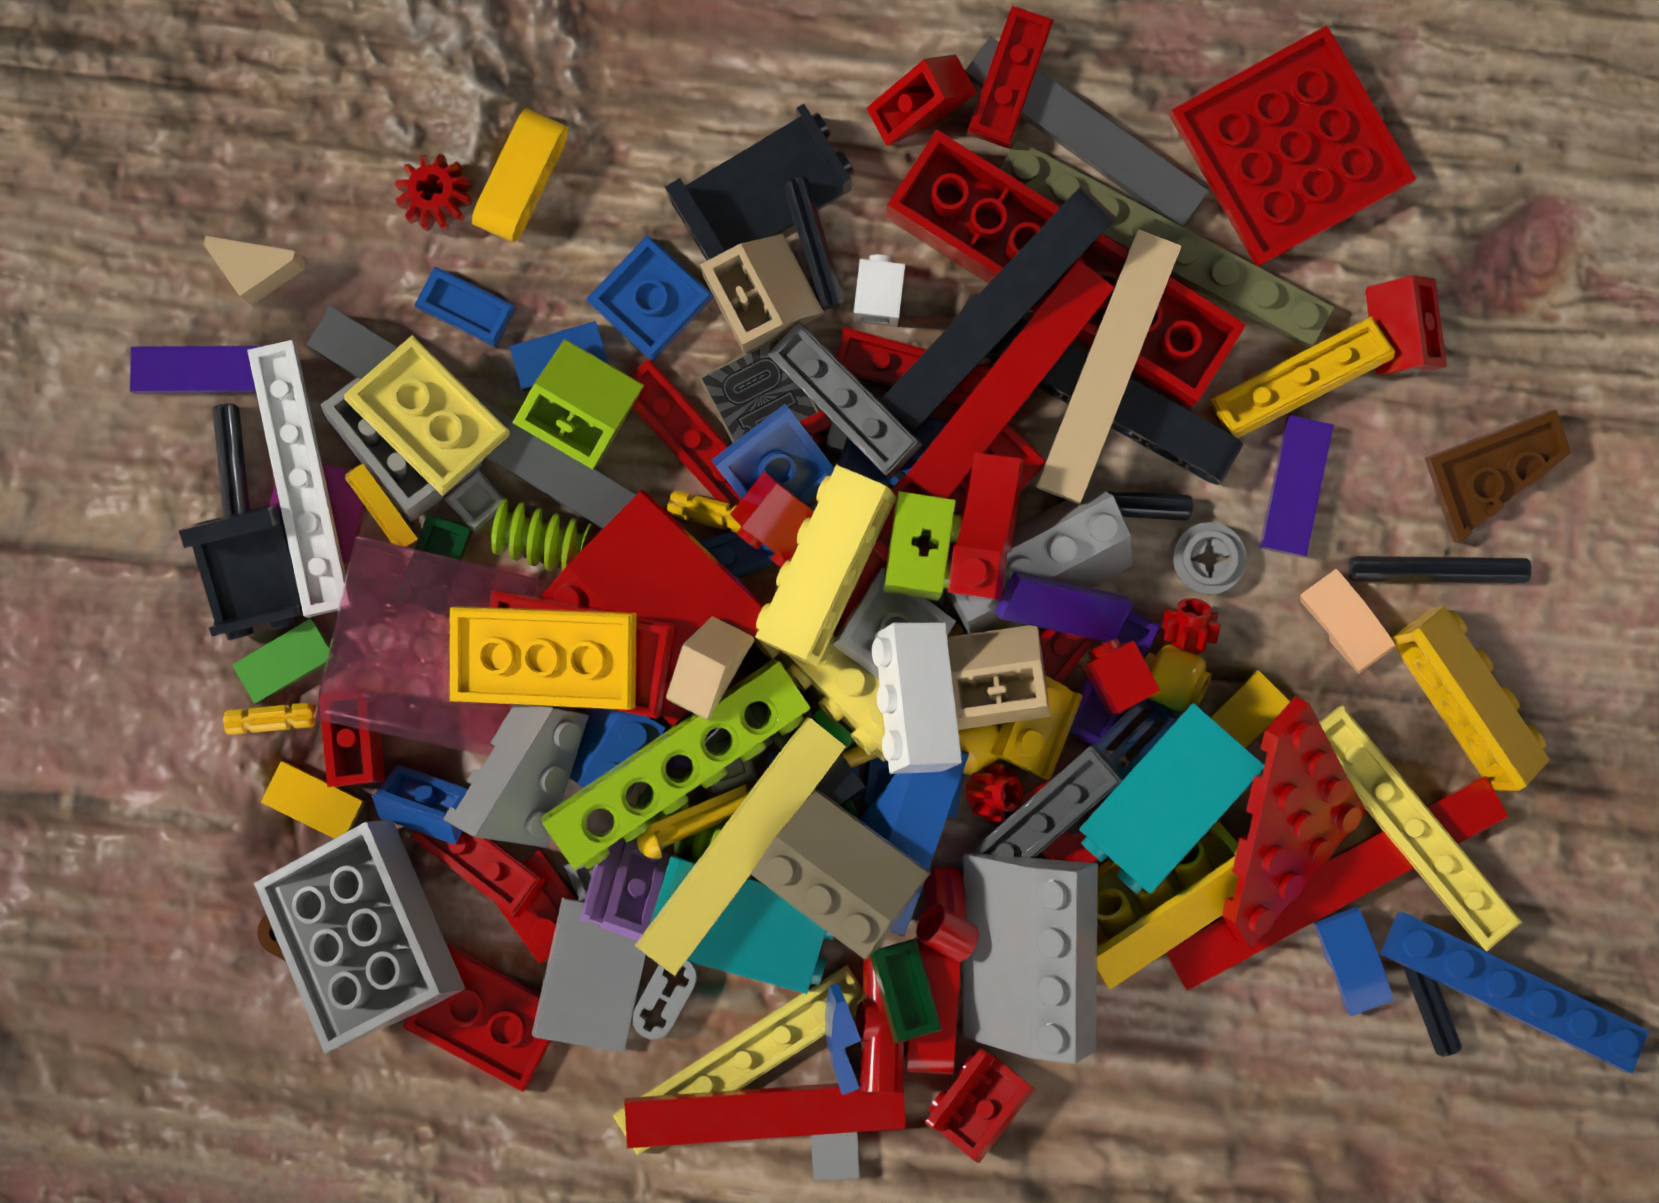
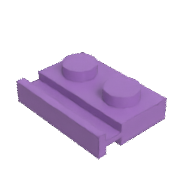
(624, 890)

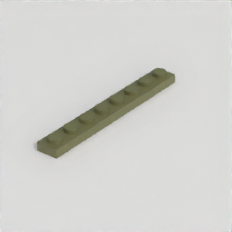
(1199, 260)

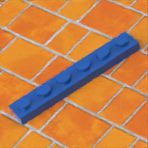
(1514, 992)

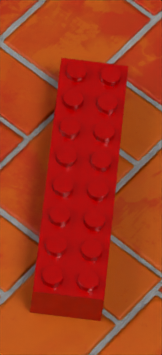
(987, 217)

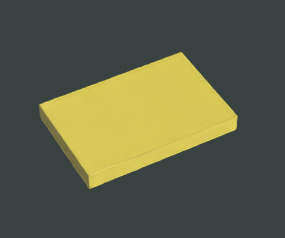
(427, 415)

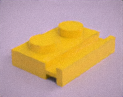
(1039, 741)

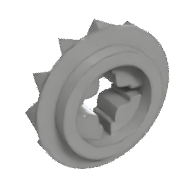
(1223, 543)

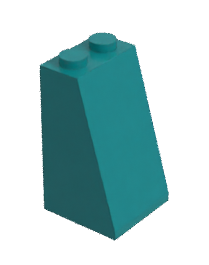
(1170, 800)
(755, 934)

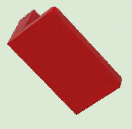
(1410, 321)

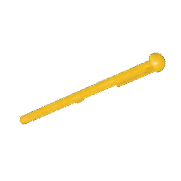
(710, 814)

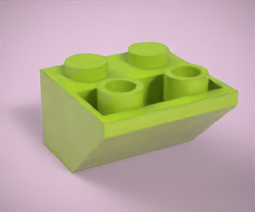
(578, 404)

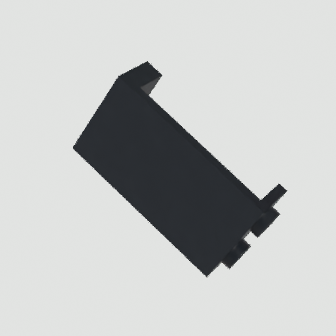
(747, 193)

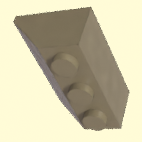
(840, 874)

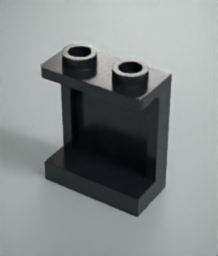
(245, 570)

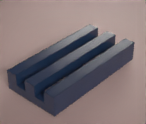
(1158, 711)

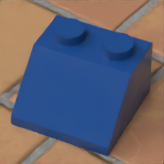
(609, 740)

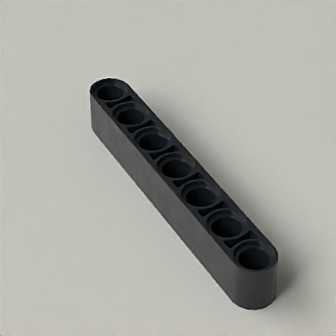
(998, 308)
(1145, 417)

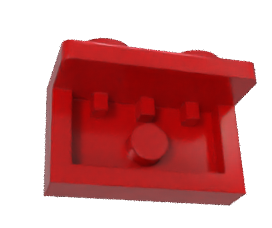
(979, 1104)

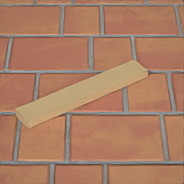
(1108, 366)

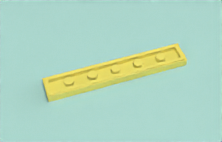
(1419, 833)
(739, 846)
(759, 1045)

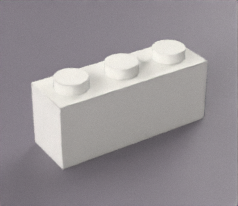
(916, 698)

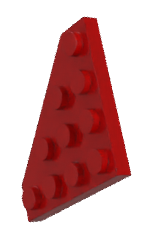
(1298, 819)

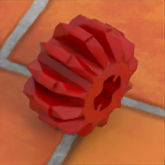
(425, 180)

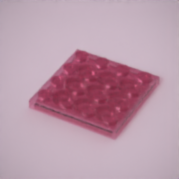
(393, 646)

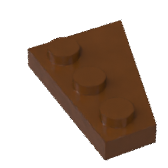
(1491, 469)

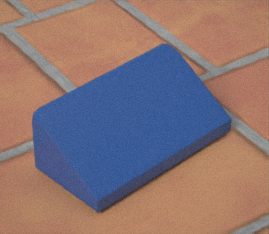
(419, 802)

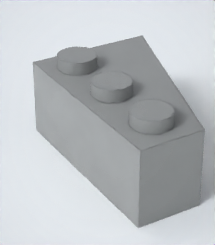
(390, 470)
(522, 775)

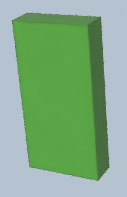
(283, 661)

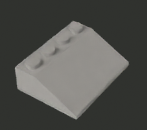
(358, 934)
(1035, 956)

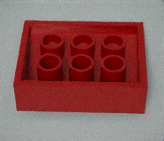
(662, 574)

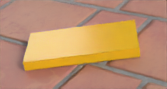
(543, 657)

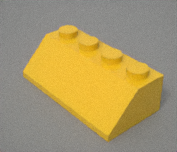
(1471, 700)
(1145, 925)

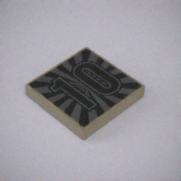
(753, 389)

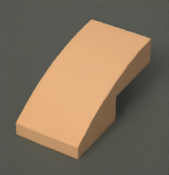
(1347, 620)

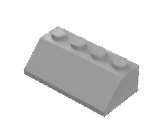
(1064, 544)

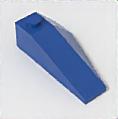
(913, 816)

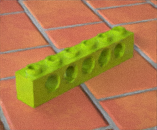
(588, 848)

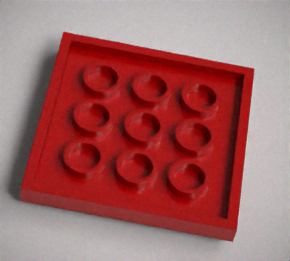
(1292, 146)

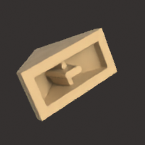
(254, 268)
(707, 666)

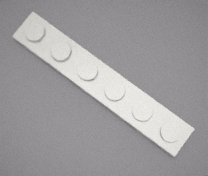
(299, 476)

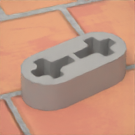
(674, 1002)

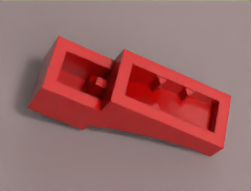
(986, 527)

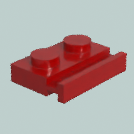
(539, 919)

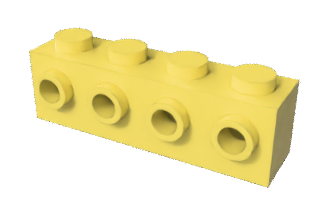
(825, 565)
(844, 692)

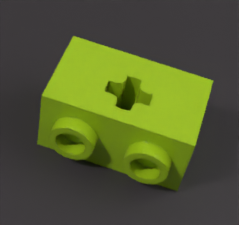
(916, 518)

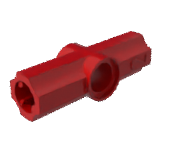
(880, 1056)

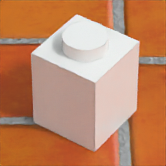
(879, 291)

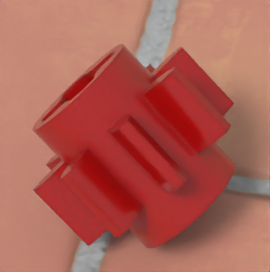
(1191, 625)
(994, 792)

